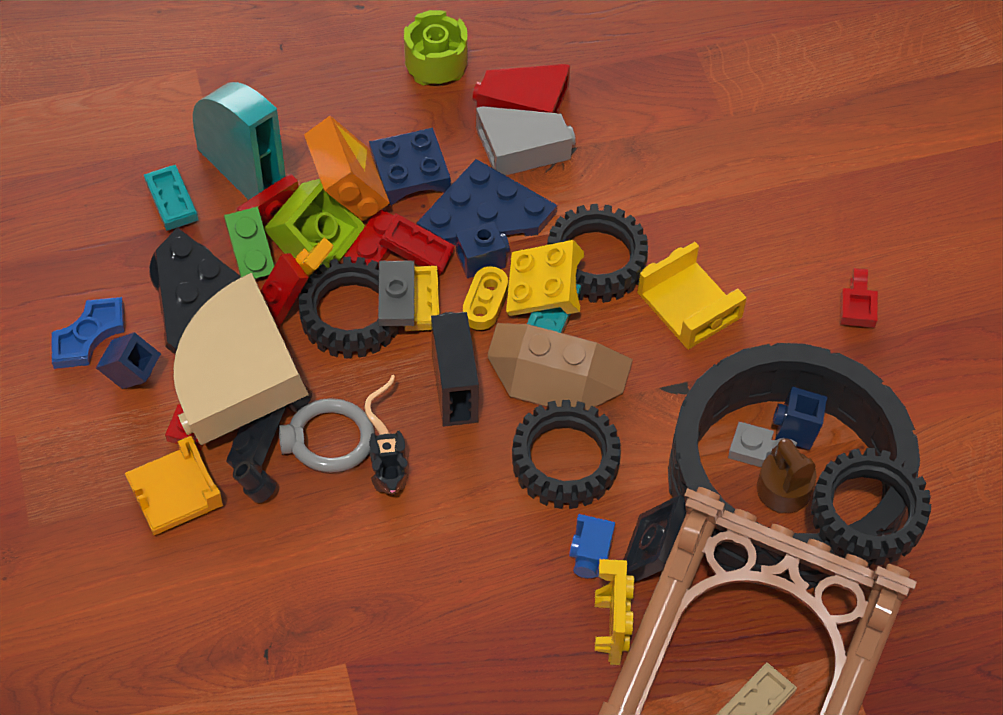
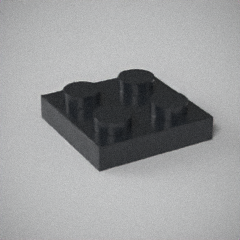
(654, 538)

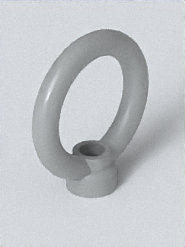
(292, 435)

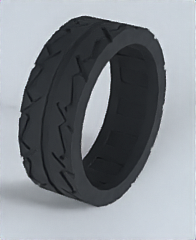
(767, 375)

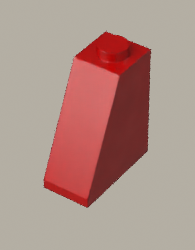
(524, 88)

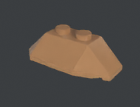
(556, 367)

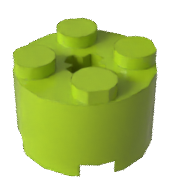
(435, 48)

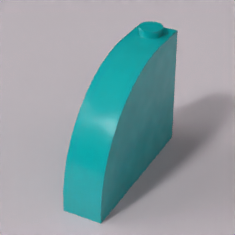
(240, 137)

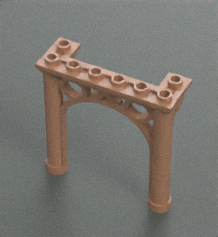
(673, 596)

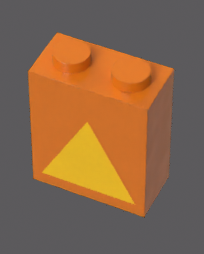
(346, 168)

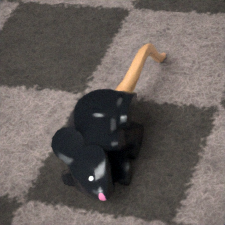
(386, 451)

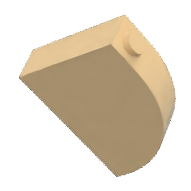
(233, 364)

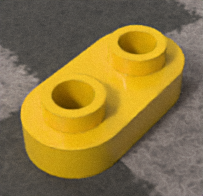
(483, 300)

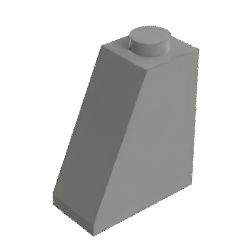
(523, 138)

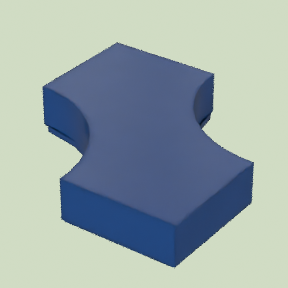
(76, 343)

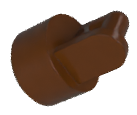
(786, 478)

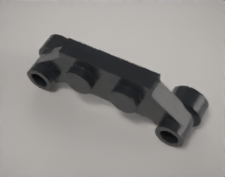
(251, 448)

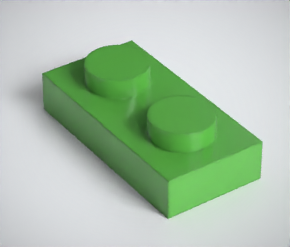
(249, 243)

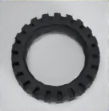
(612, 224)
(338, 339)
(892, 474)
(572, 490)

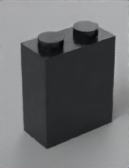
(454, 368)

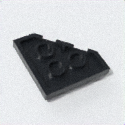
(186, 282)

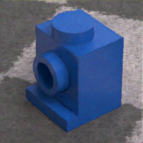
(591, 544)

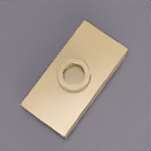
(761, 694)

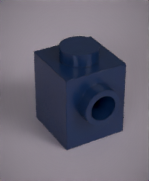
(481, 248)
(128, 360)
(800, 417)

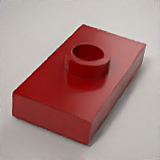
(272, 198)
(416, 243)
(283, 286)

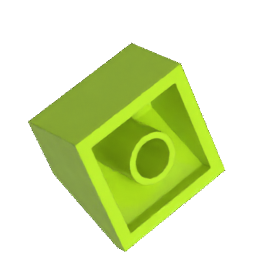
(309, 218)

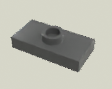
(396, 293)

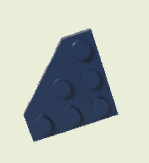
(485, 197)

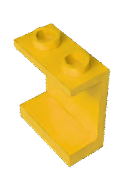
(688, 297)

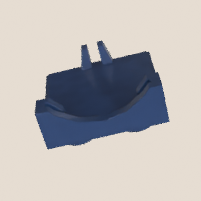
(410, 164)

